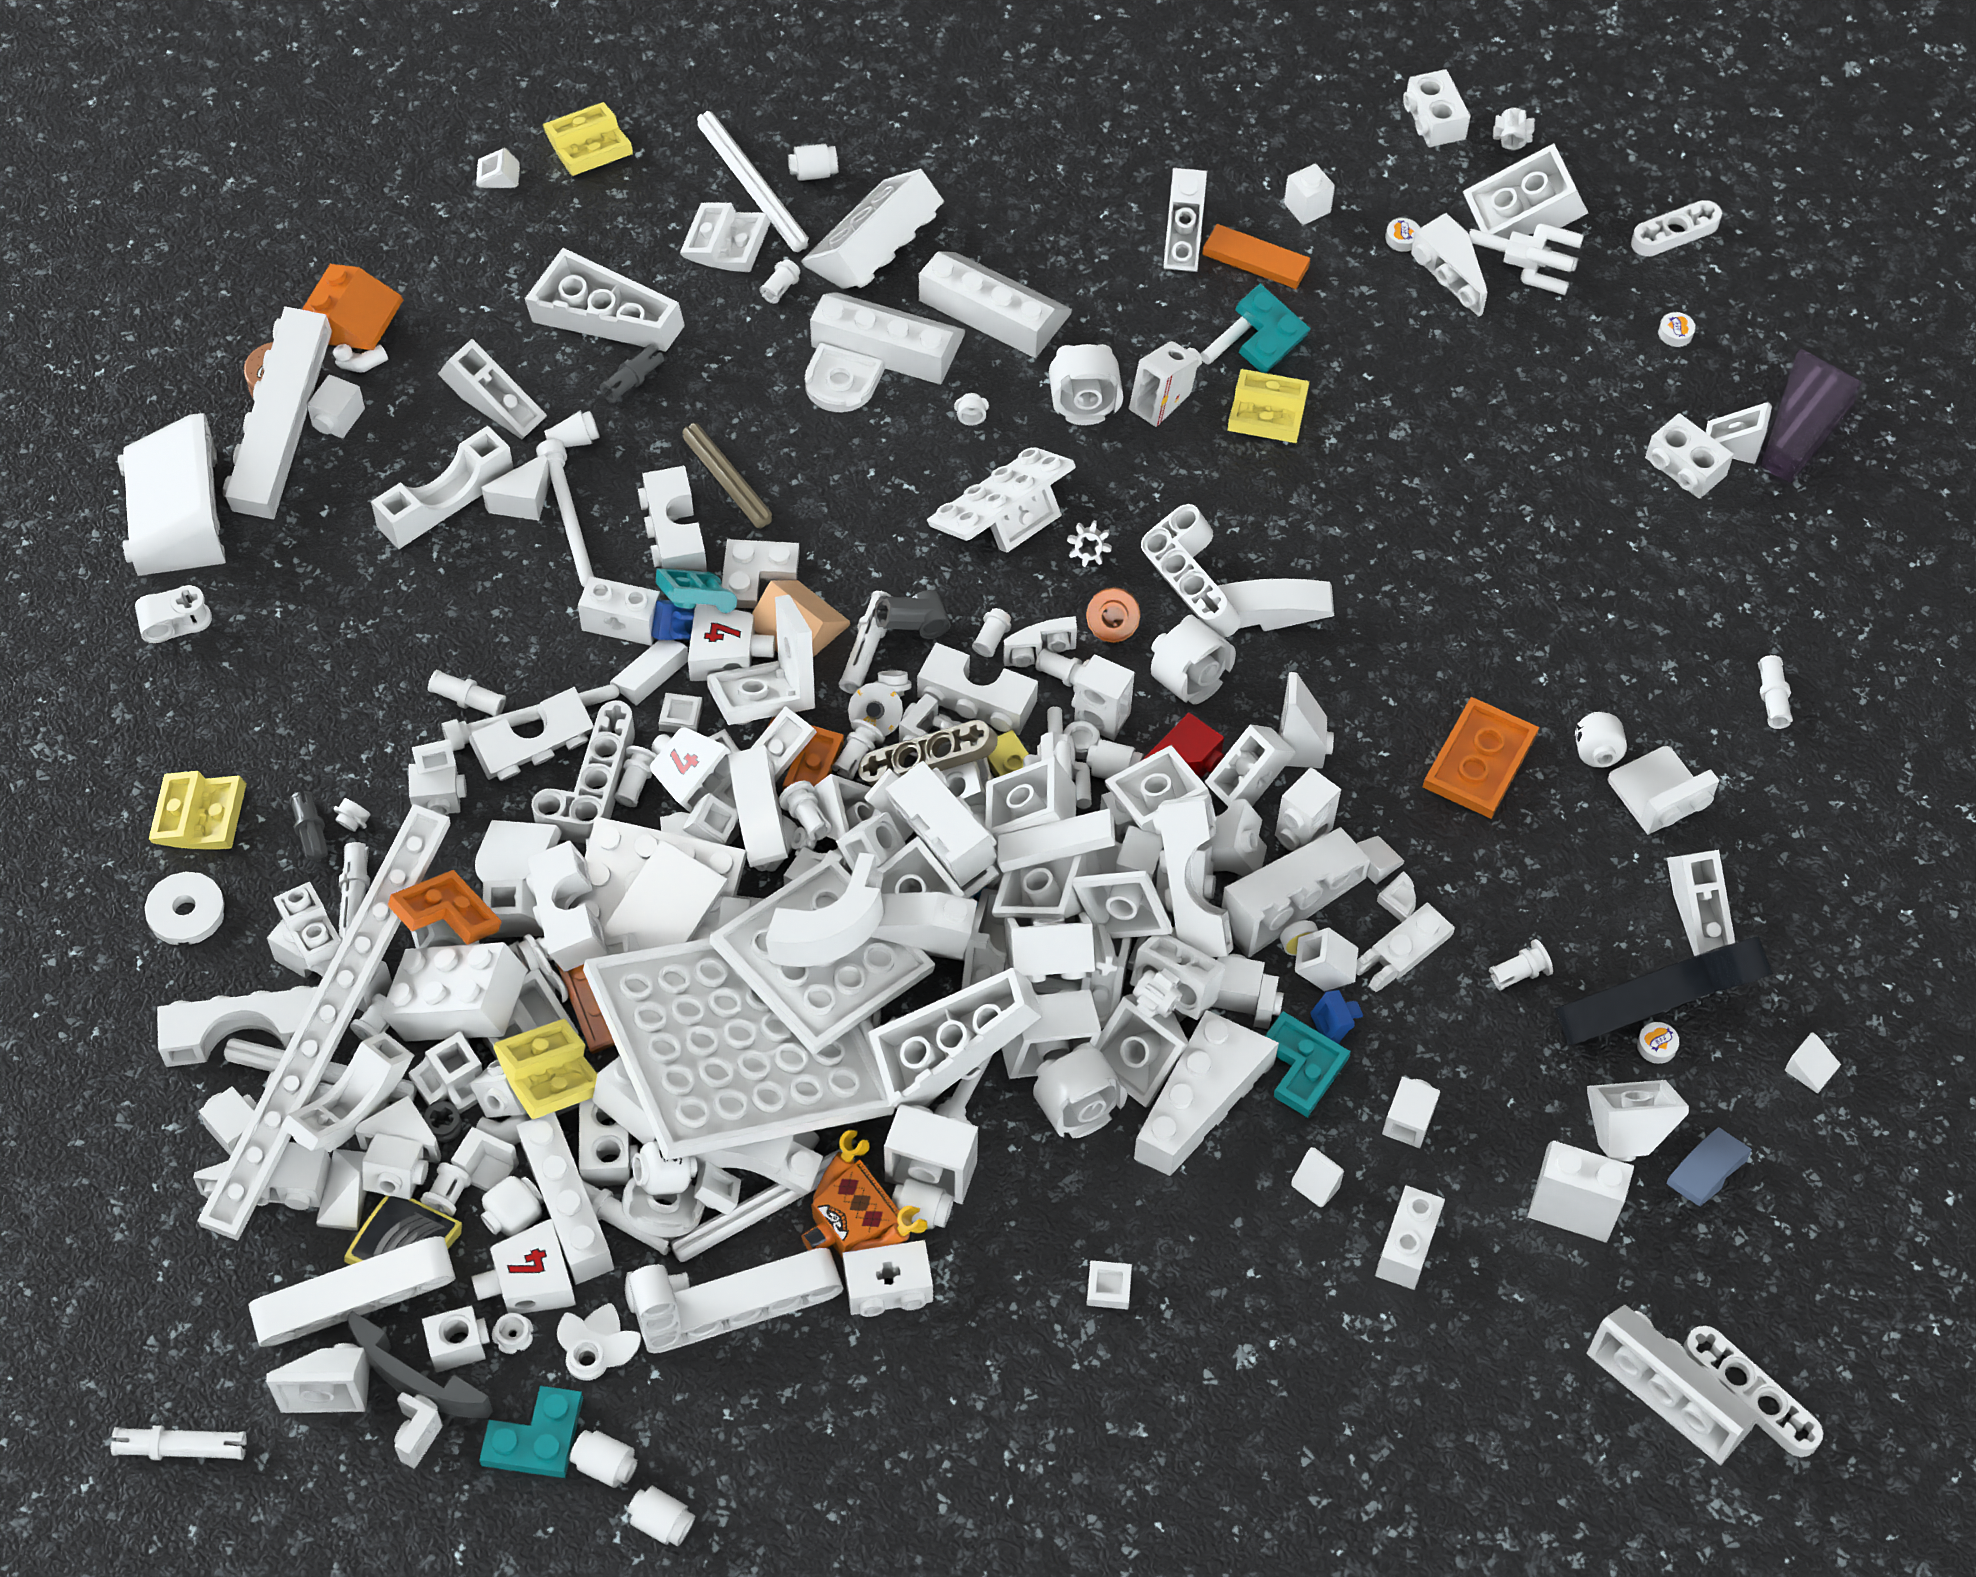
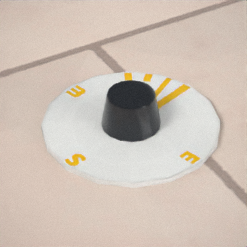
(878, 706)

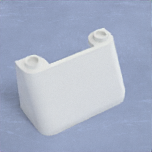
(172, 498)
(988, 955)

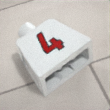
(724, 642)
(690, 766)
(528, 1272)

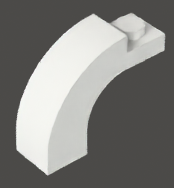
(833, 931)
(353, 1098)
(774, 1158)

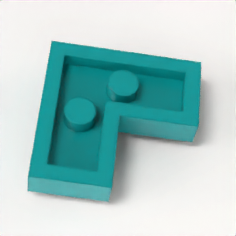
(1276, 325)
(1313, 1062)
(536, 1448)

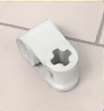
(169, 614)

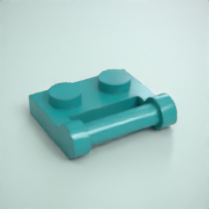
(695, 587)

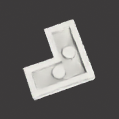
(755, 560)

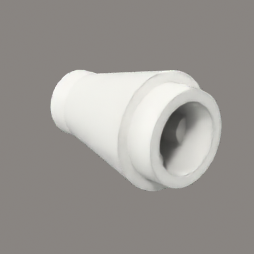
(575, 430)

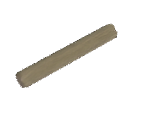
(727, 475)

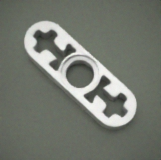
(1684, 217)

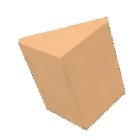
(820, 616)

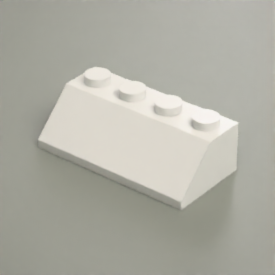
(875, 230)
(991, 302)
(899, 338)
(1672, 1383)

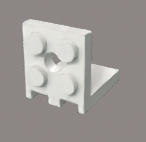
(768, 687)

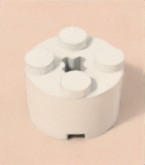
(1085, 383)
(1191, 660)
(1078, 1091)

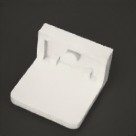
(1662, 789)

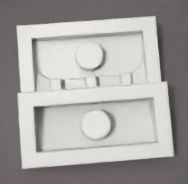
(725, 237)

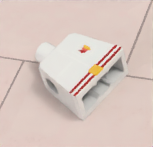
(1163, 381)

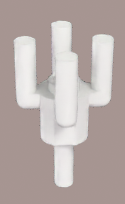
(1532, 252)
(1063, 748)

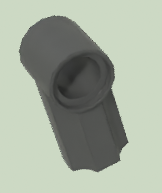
(921, 613)

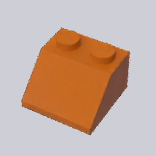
(355, 306)

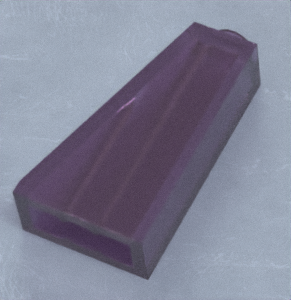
(1808, 412)

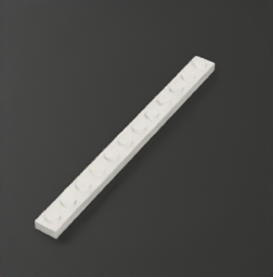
(322, 1026)

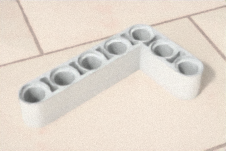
(730, 1302)

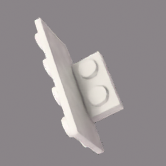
(1011, 501)

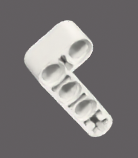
(1171, 551)
(595, 771)

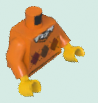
(853, 1207)

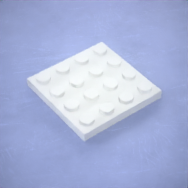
(622, 849)
(824, 998)

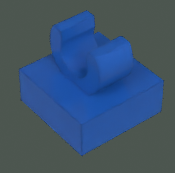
(672, 621)
(1334, 1016)

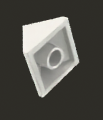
(1041, 890)

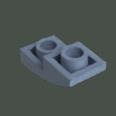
(1708, 1166)

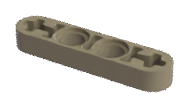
(927, 750)

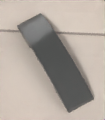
(455, 1398)

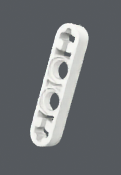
(1757, 1385)

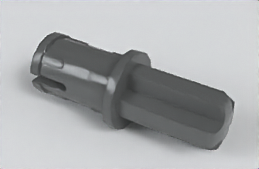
(309, 826)

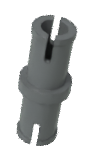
(631, 373)

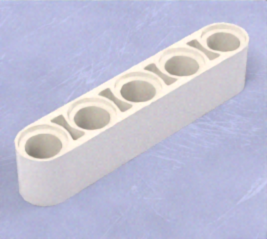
(354, 1288)

